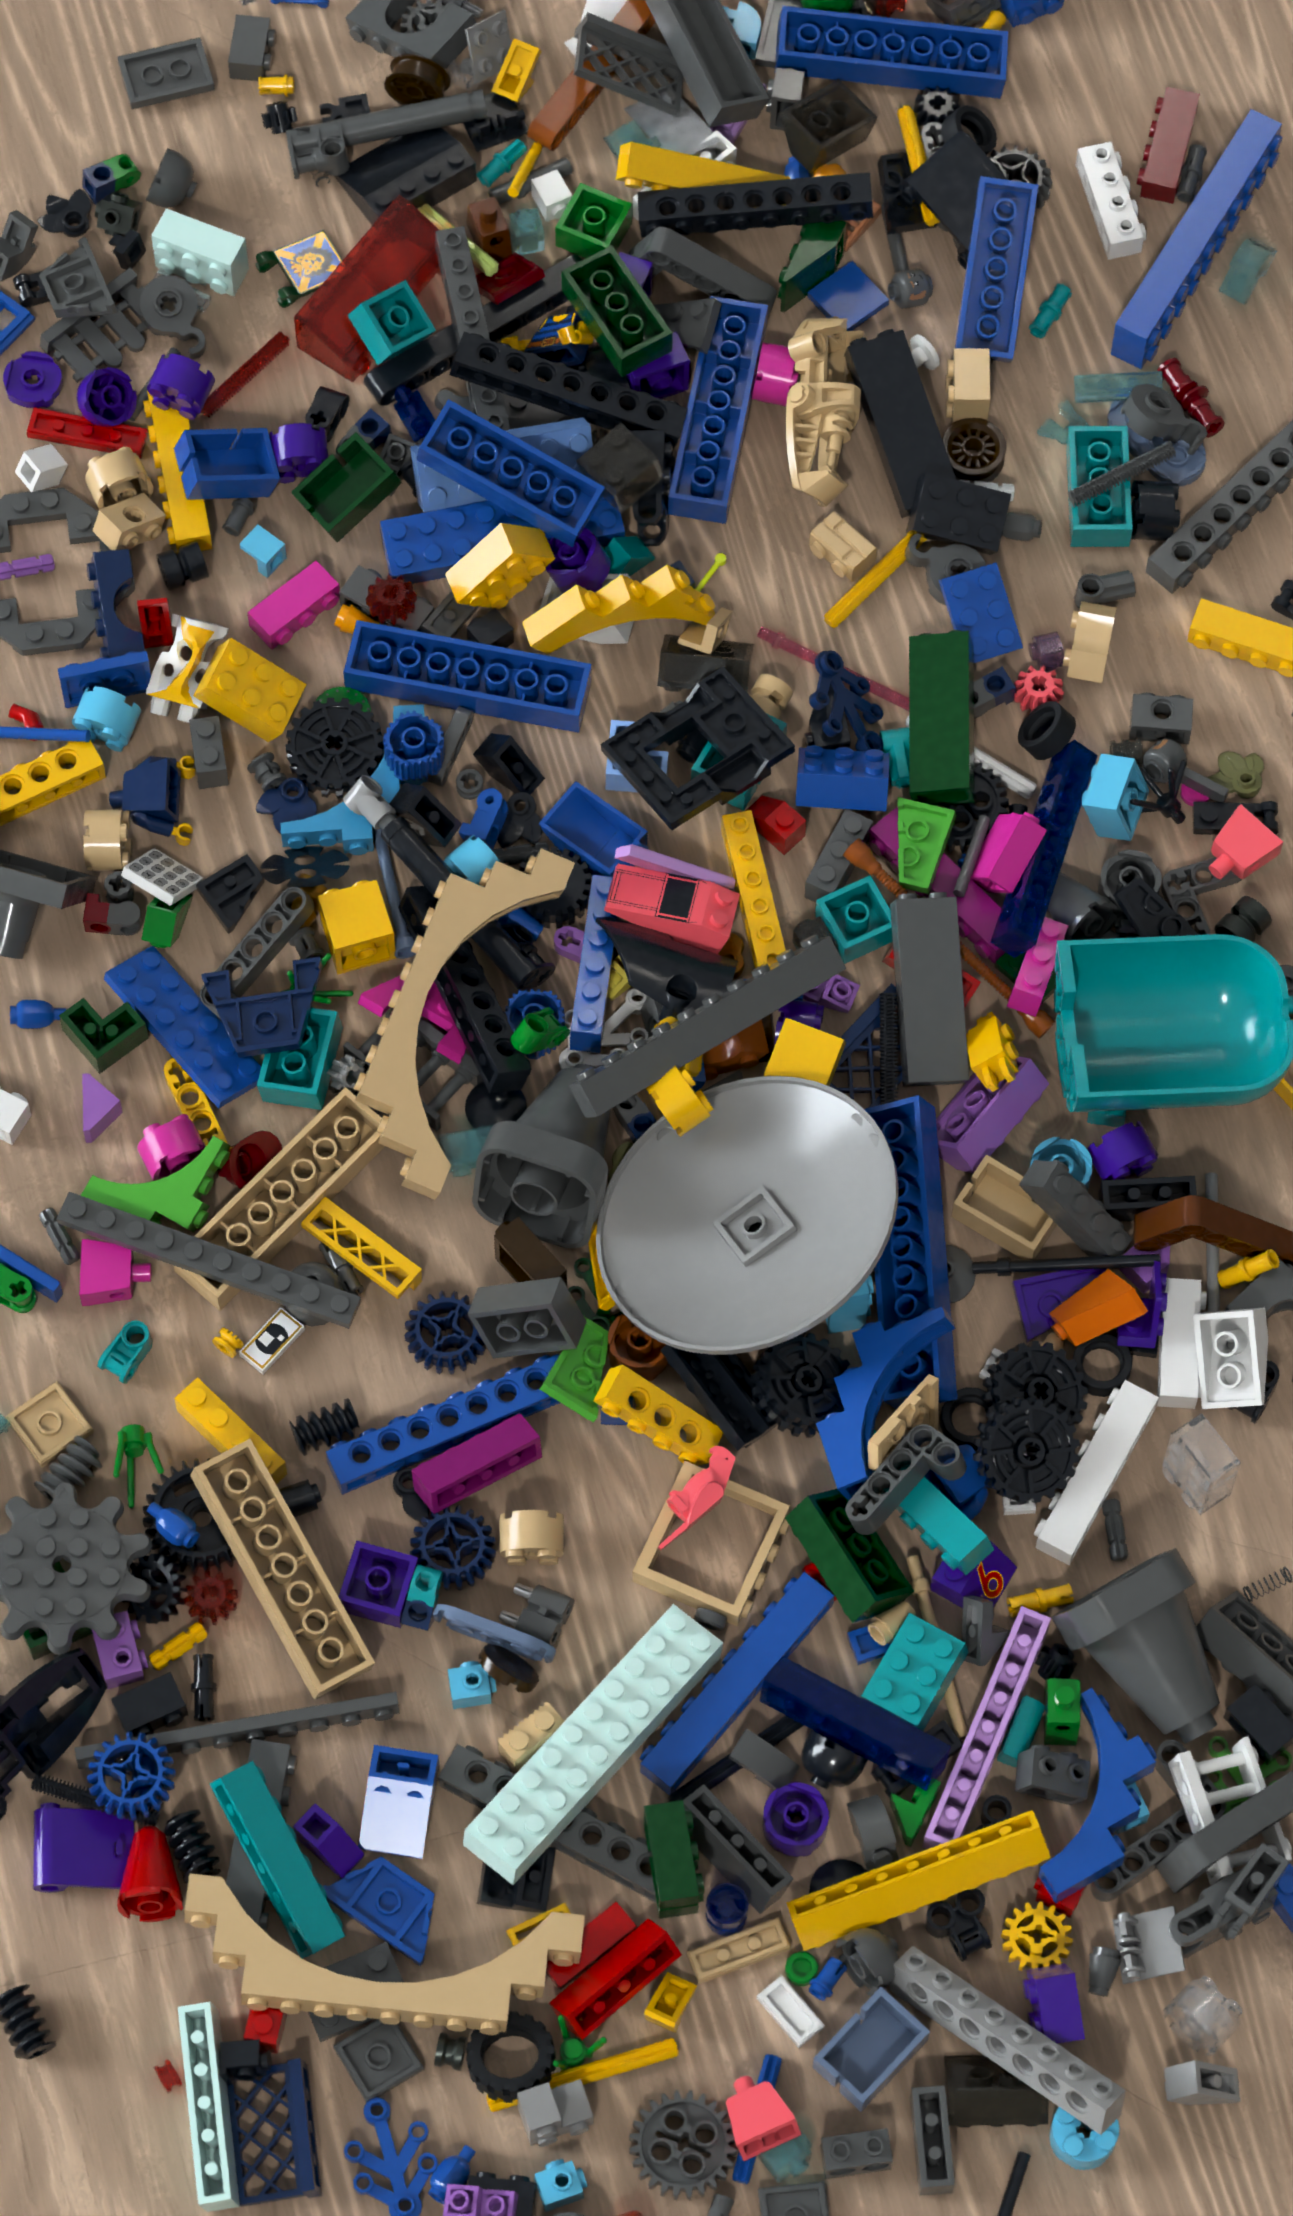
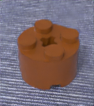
(623, 1349)

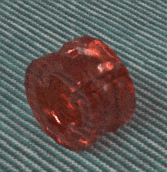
(168, 2076)

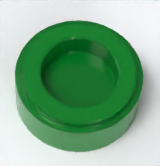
(801, 1968)

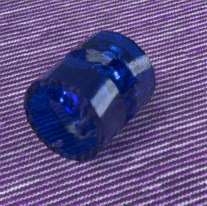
(726, 1909)

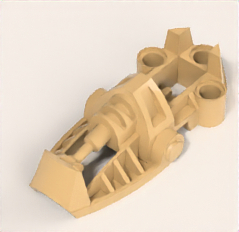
(820, 406)

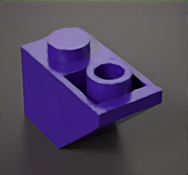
(327, 1841)

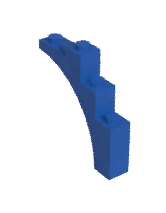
(863, 1388)
(1120, 1764)

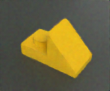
(516, 71)
(670, 2002)

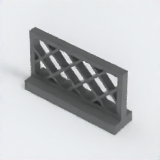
(635, 50)

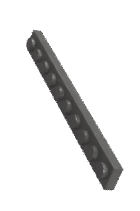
(209, 1260)
(282, 1723)

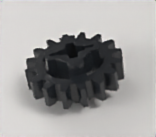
(160, 1573)

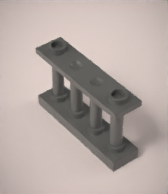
(428, 1036)

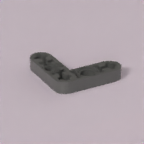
(1187, 894)

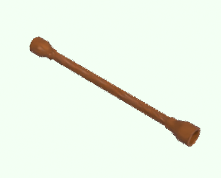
(862, 857)

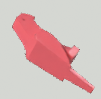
(701, 1492)

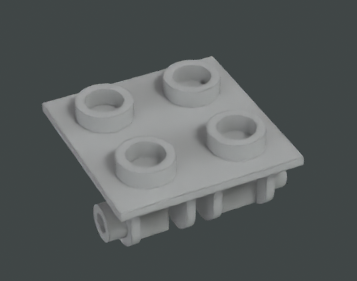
(487, 46)
(1147, 1945)

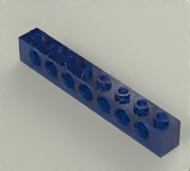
(1057, 811)

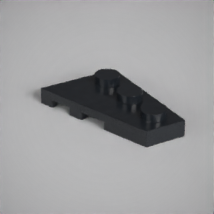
(898, 213)

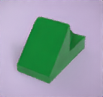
(910, 1815)

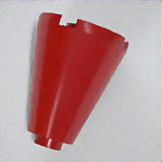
(150, 1879)

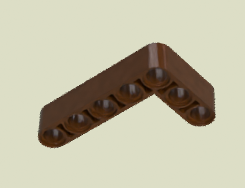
(1211, 1223)

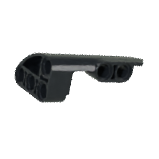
(667, 969)

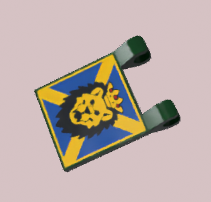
(304, 263)

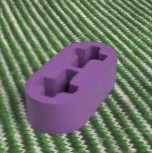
(574, 949)

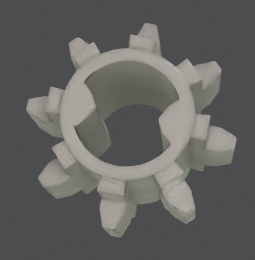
(340, 1070)

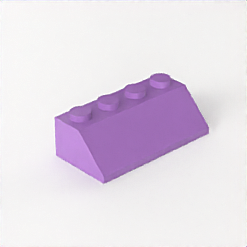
(981, 1119)

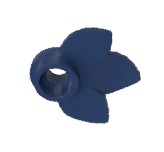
(284, 807)

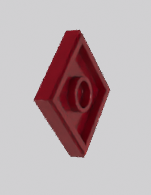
(513, 276)

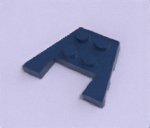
(267, 1020)

